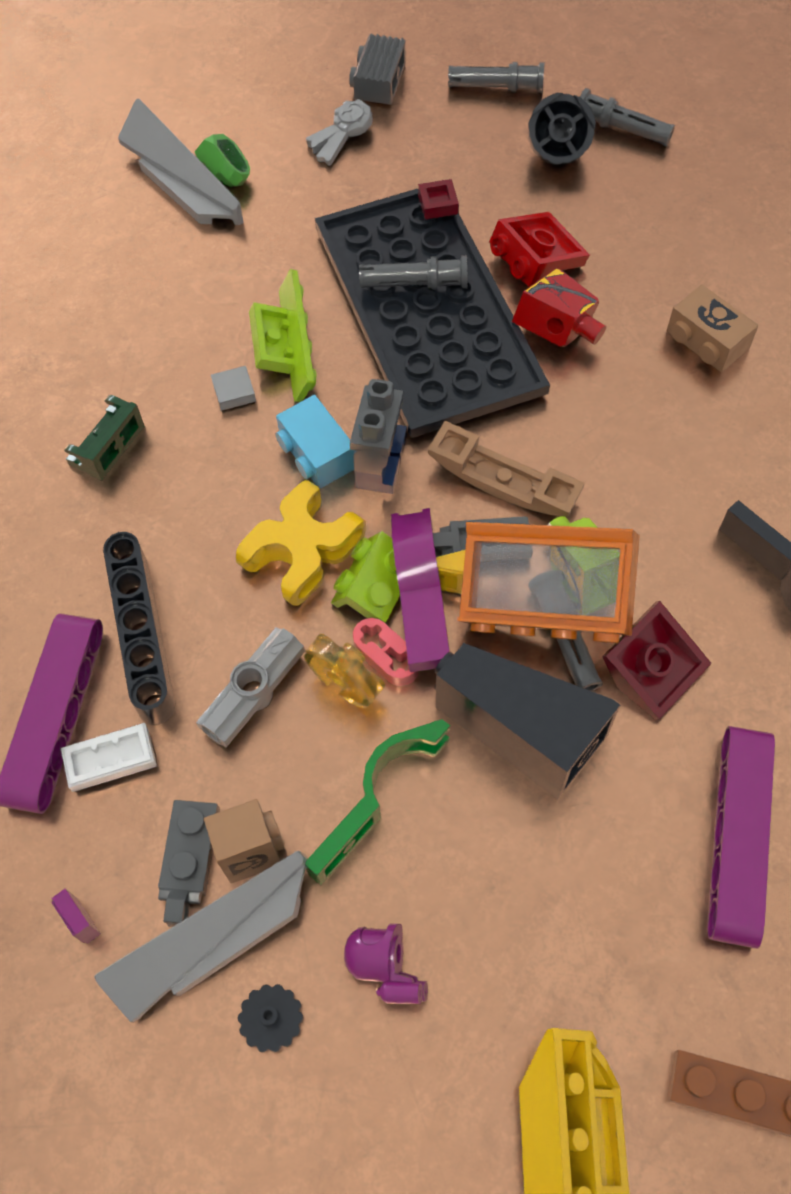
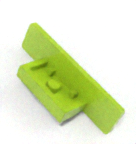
(282, 337)

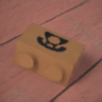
(711, 328)
(244, 840)

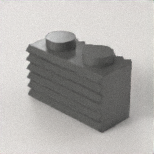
(378, 69)

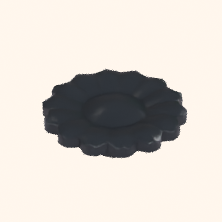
(270, 1018)

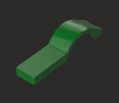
(362, 818)

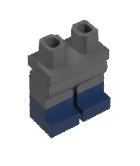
(378, 438)

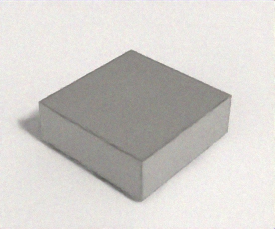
(233, 388)

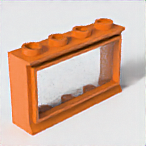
(550, 580)

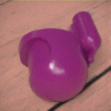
(378, 957)

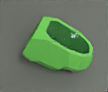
(223, 160)

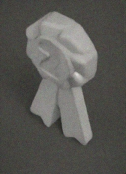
(349, 120)

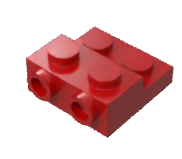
(536, 246)

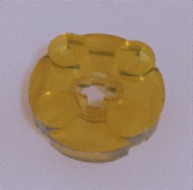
(344, 669)

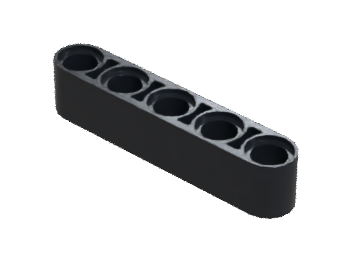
(140, 643)

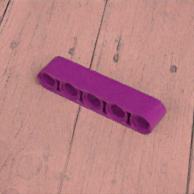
(50, 713)
(742, 838)

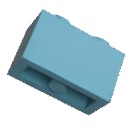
(315, 441)

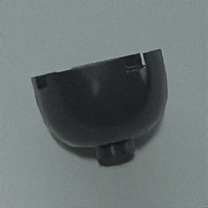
(561, 128)

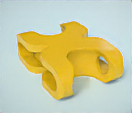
(300, 542)

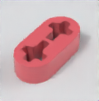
(380, 658)

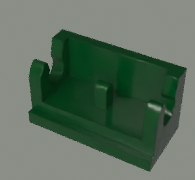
(107, 439)

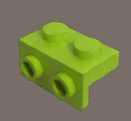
(371, 580)

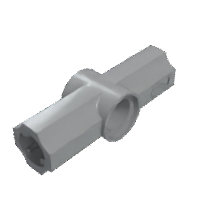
(235, 706)

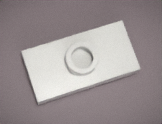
(108, 757)

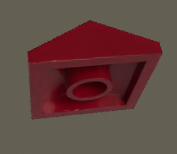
(655, 662)

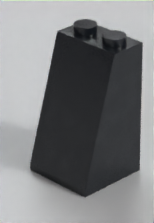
(524, 715)

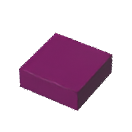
(75, 916)

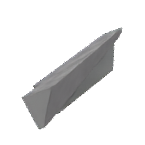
(176, 168)
(206, 939)

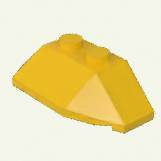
(572, 1119)

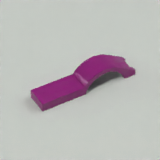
(419, 590)

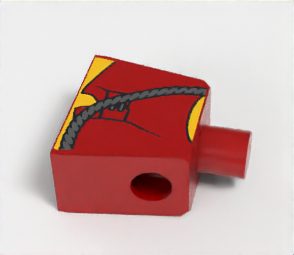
(559, 310)

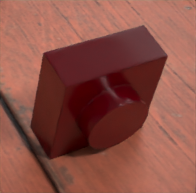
(438, 199)

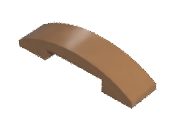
(501, 476)

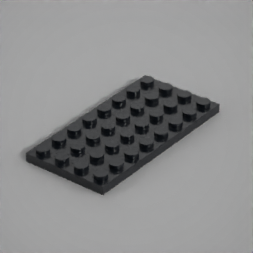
(441, 347)

